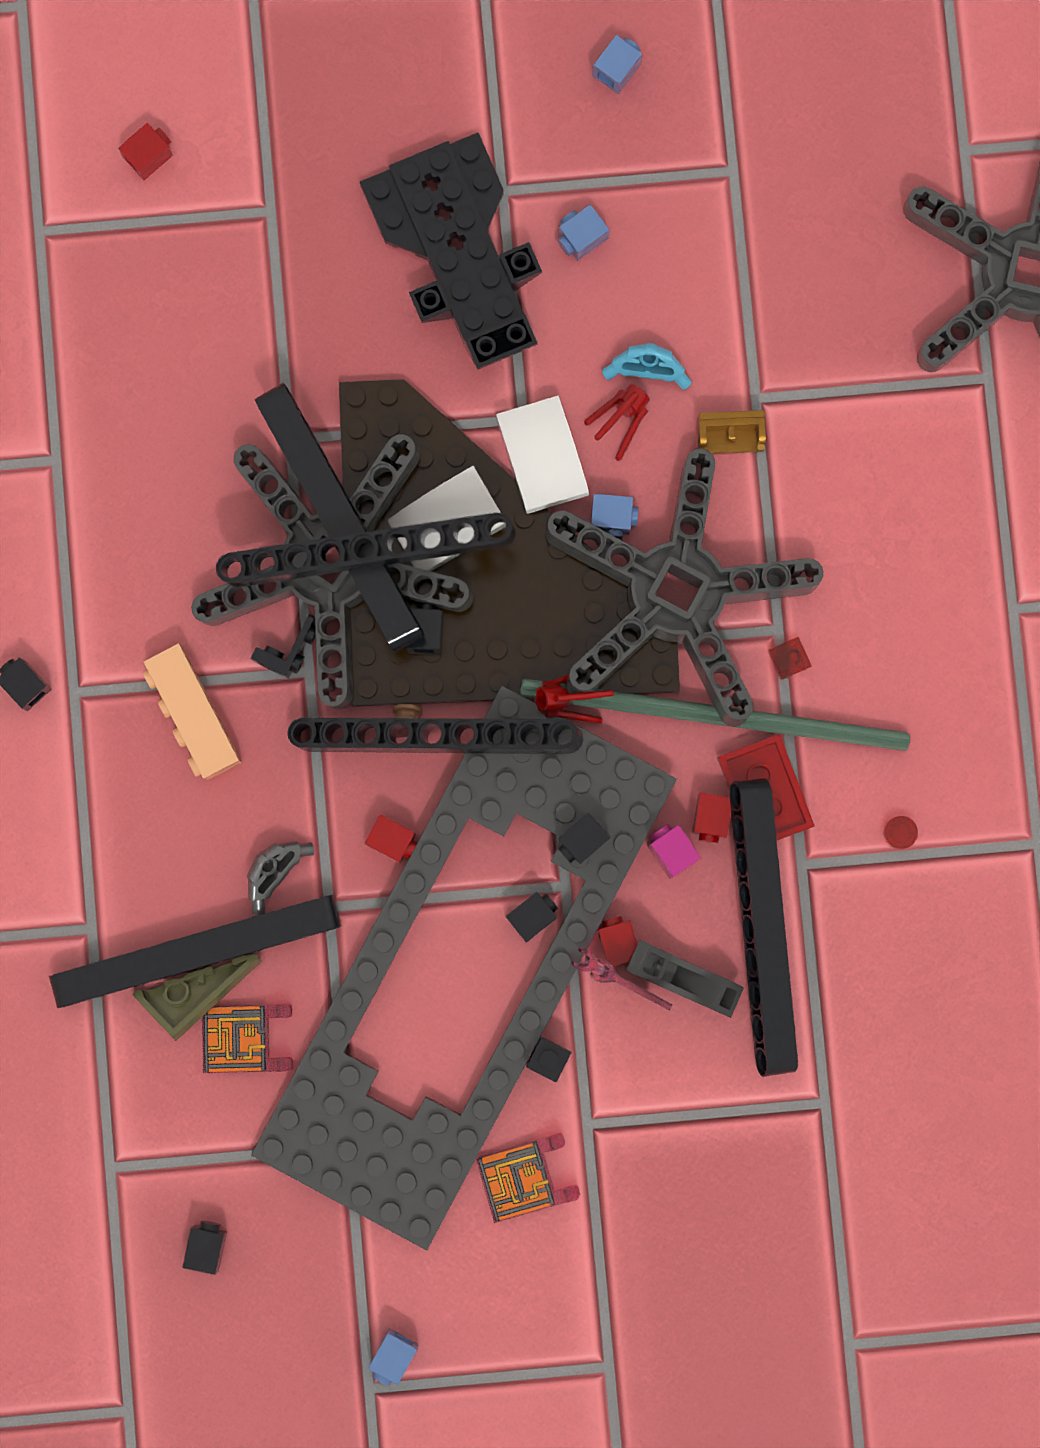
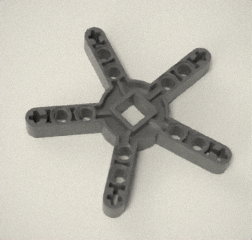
(999, 260)
(692, 564)
(329, 600)

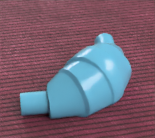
(648, 362)

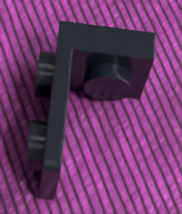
(272, 658)

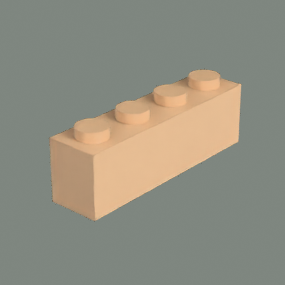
(192, 713)

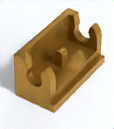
(732, 431)

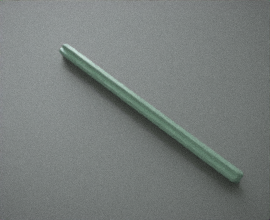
(756, 721)

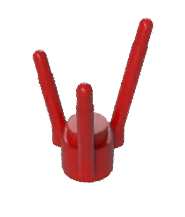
(630, 403)
(553, 698)

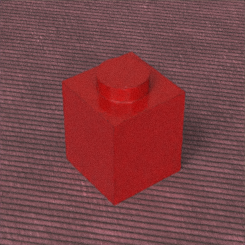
(146, 150)
(712, 817)
(391, 839)
(617, 940)

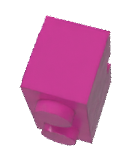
(673, 850)

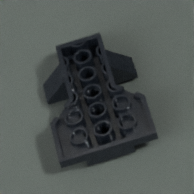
(470, 282)

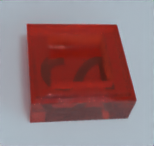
(789, 658)

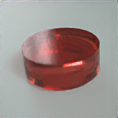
(900, 832)

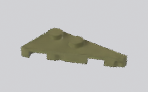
(185, 1000)

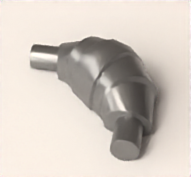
(271, 868)

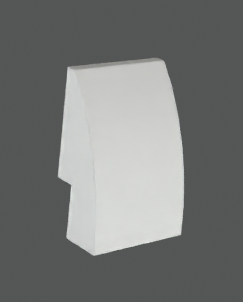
(542, 454)
(456, 498)

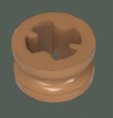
(407, 711)

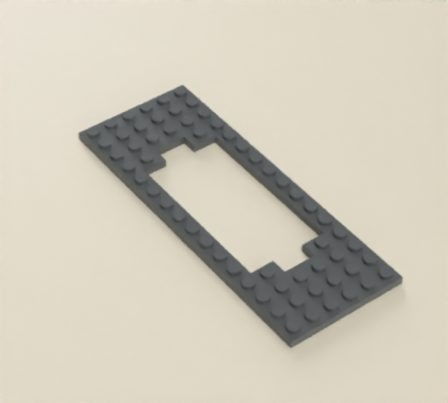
(408, 1168)

